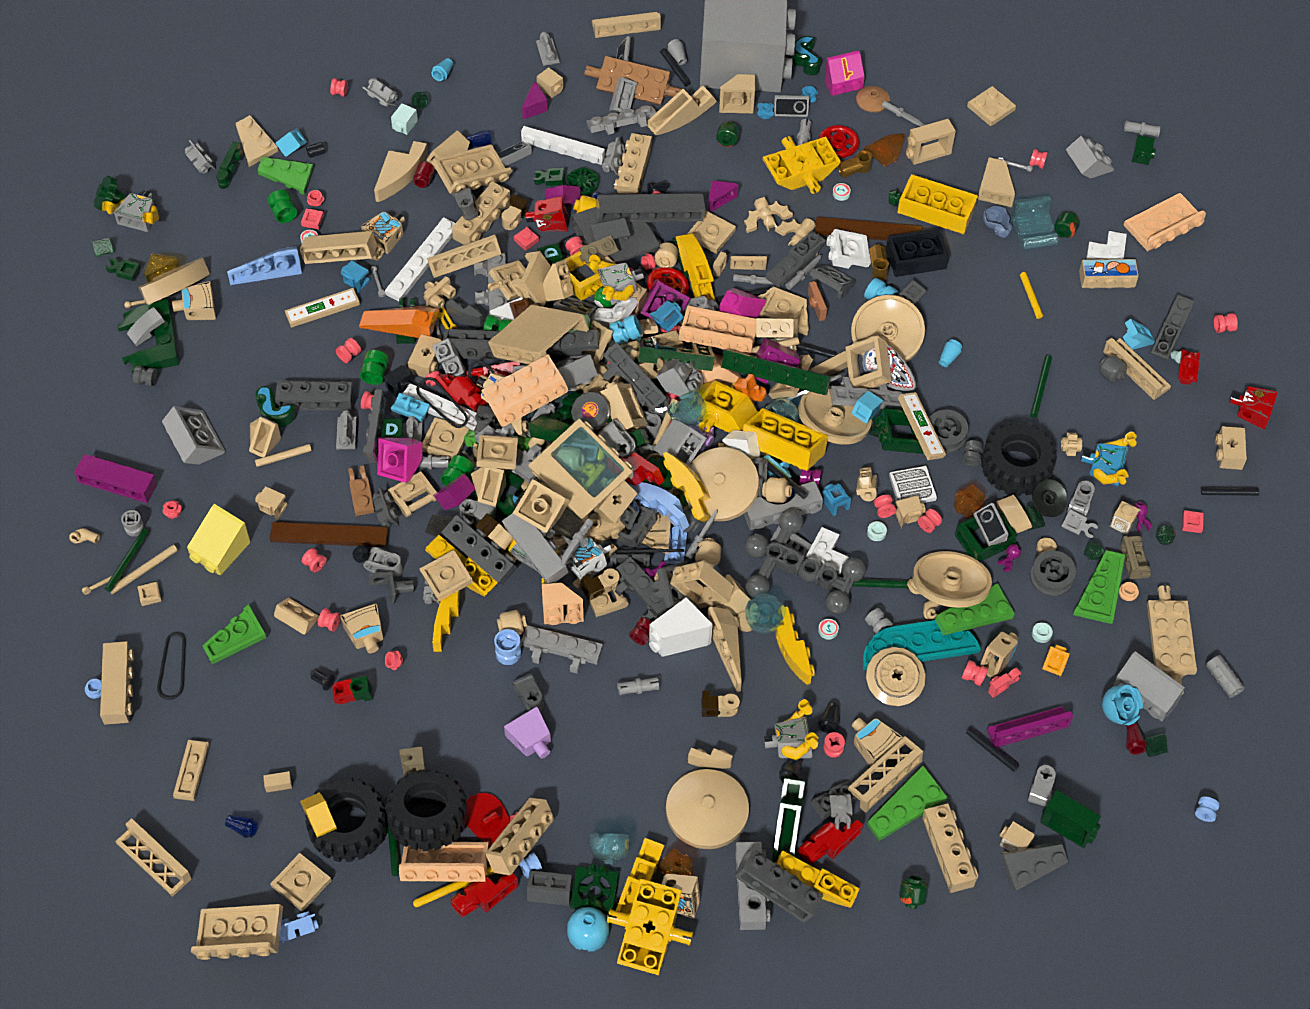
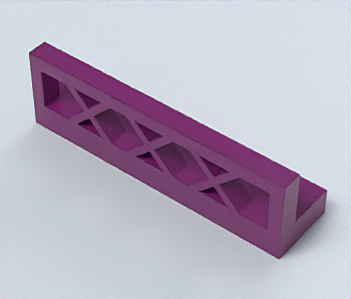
(1029, 726)

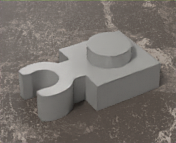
(1076, 523)
(841, 809)

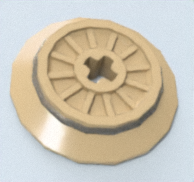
(891, 690)

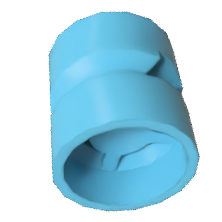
(878, 288)
(626, 330)

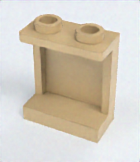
(530, 284)

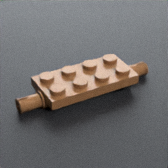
(651, 82)

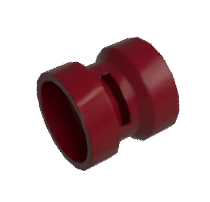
(641, 633)

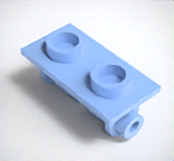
(678, 541)
(303, 923)

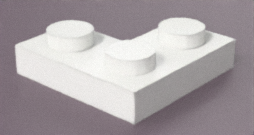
(1112, 250)
(619, 312)
(823, 550)

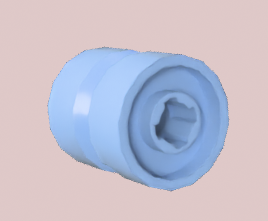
(507, 647)

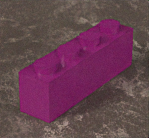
(115, 478)

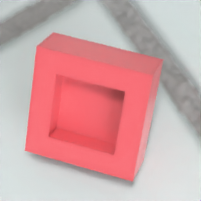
(312, 218)
(526, 238)
(1192, 521)

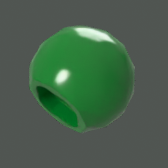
(600, 299)

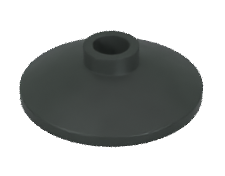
(1056, 498)

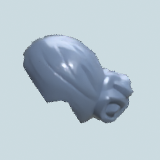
(998, 220)

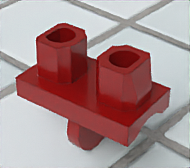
(1188, 367)

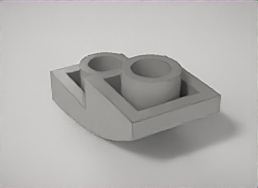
(141, 328)
(449, 358)

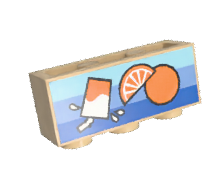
(1108, 273)

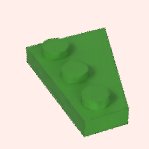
(290, 173)
(236, 636)

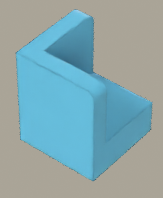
(291, 142)
(867, 407)

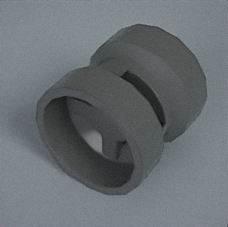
(145, 376)
(973, 451)

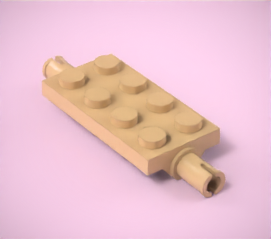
(1171, 636)

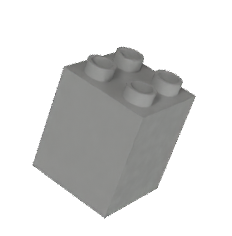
(747, 40)

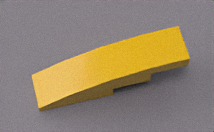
(447, 608)
(643, 868)

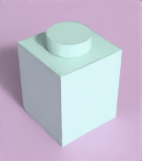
(404, 119)

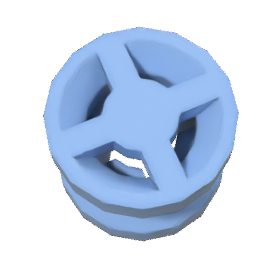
(1207, 809)
(529, 864)

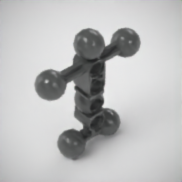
(791, 522)

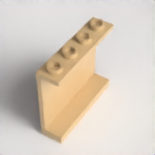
(534, 333)

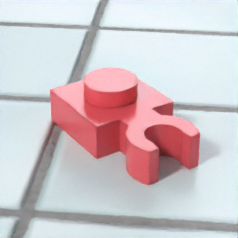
(1002, 683)

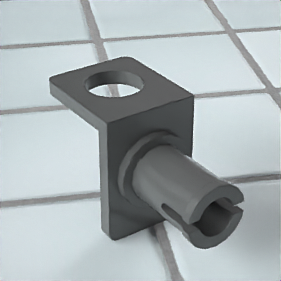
(394, 587)

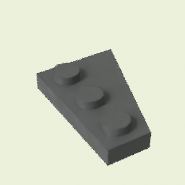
(1031, 864)

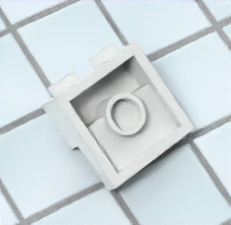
(848, 249)

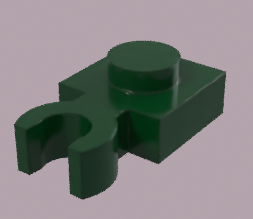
(552, 177)
(126, 269)

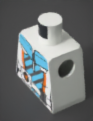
(588, 559)

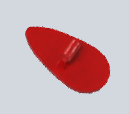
(486, 817)

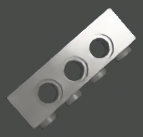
(749, 917)

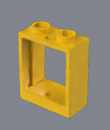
(584, 288)

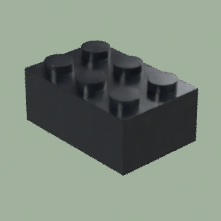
(917, 252)

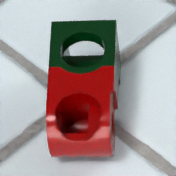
(352, 690)

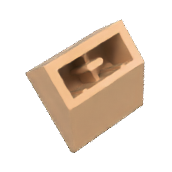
(561, 605)

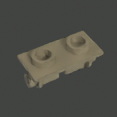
(601, 248)

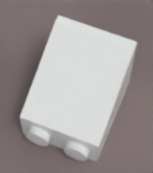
(680, 630)

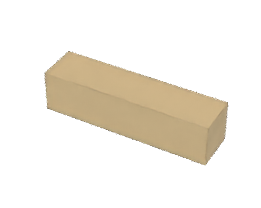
(832, 365)

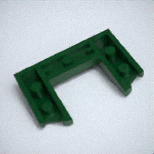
(165, 351)
(649, 351)
(556, 424)

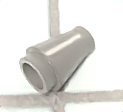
(676, 49)

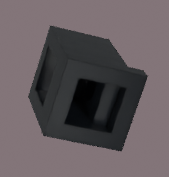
(398, 380)

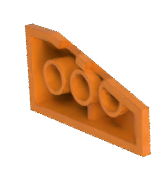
(401, 321)

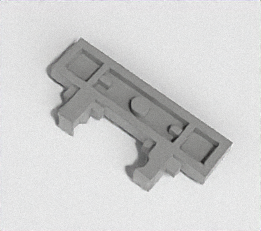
(615, 120)
(490, 298)
(848, 396)
(523, 458)
(574, 648)

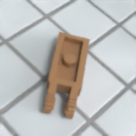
(361, 493)

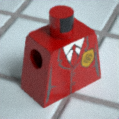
(549, 215)
(1255, 405)

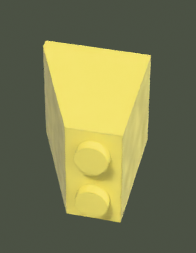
(218, 540)

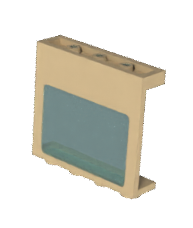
(581, 468)

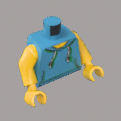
(1110, 460)

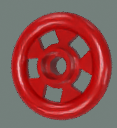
(840, 141)
(669, 280)

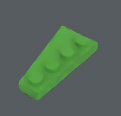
(1102, 591)
(991, 610)
(907, 804)

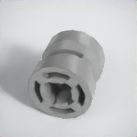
(132, 523)
(877, 620)

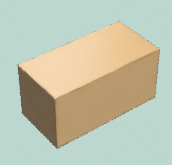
(277, 781)

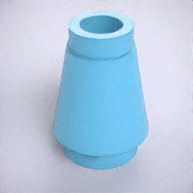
(442, 69)
(950, 352)

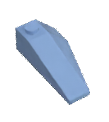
(272, 265)

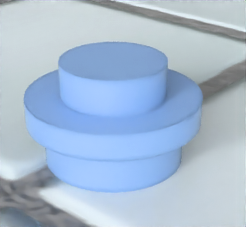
(93, 688)

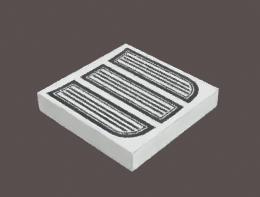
(913, 483)

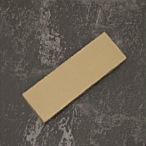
(191, 770)

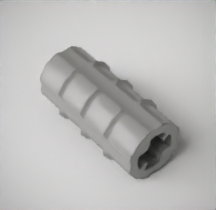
(1225, 676)

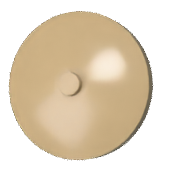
(892, 320)
(833, 420)
(729, 479)
(952, 579)
(707, 809)

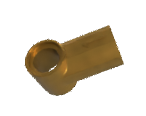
(860, 163)
(879, 262)

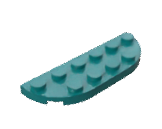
(923, 640)

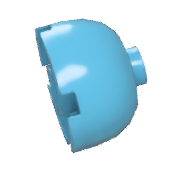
(1122, 704)
(588, 929)

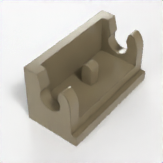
(1134, 558)
(412, 760)

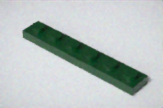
(776, 372)

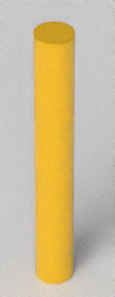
(1031, 295)

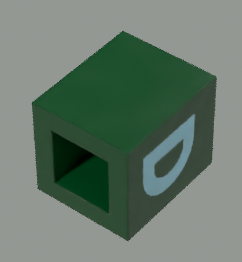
(551, 253)
(392, 428)

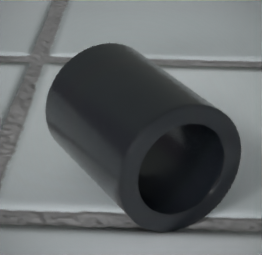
(315, 150)

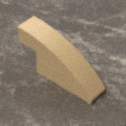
(681, 110)
(399, 170)
(174, 281)

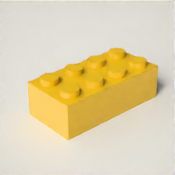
(937, 204)
(787, 439)

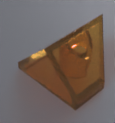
(887, 148)

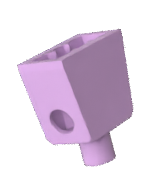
(529, 733)

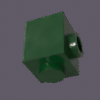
(1143, 150)

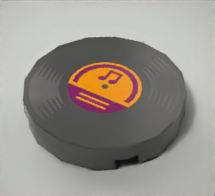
(591, 408)

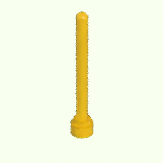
(445, 890)

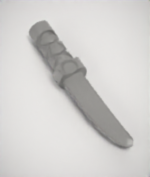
(900, 112)
(801, 273)
(750, 279)
(577, 538)
(692, 550)

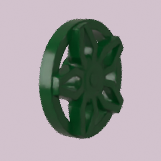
(583, 181)

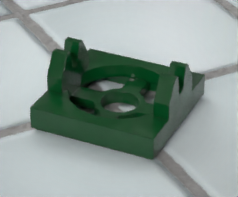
(597, 872)

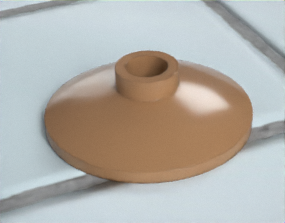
(872, 98)

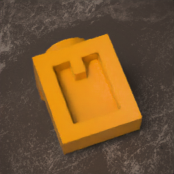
(1056, 660)

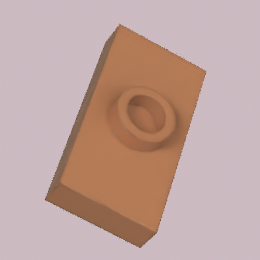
(816, 301)

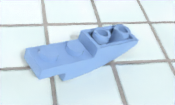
(662, 502)

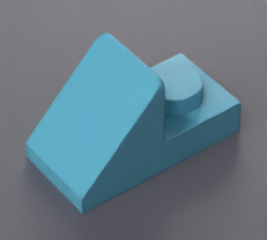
(1138, 335)

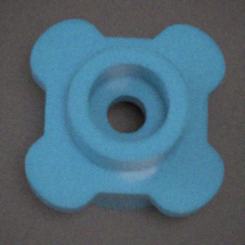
(811, 92)
(765, 110)

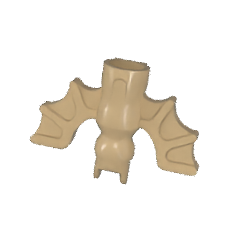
(764, 212)
(800, 230)

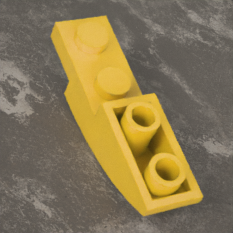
(697, 266)
(686, 479)
(482, 581)
(793, 649)
(827, 884)

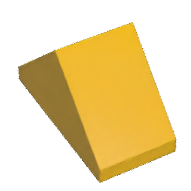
(318, 814)

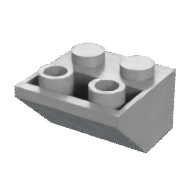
(1089, 157)
(679, 377)
(680, 441)

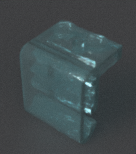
(1033, 223)

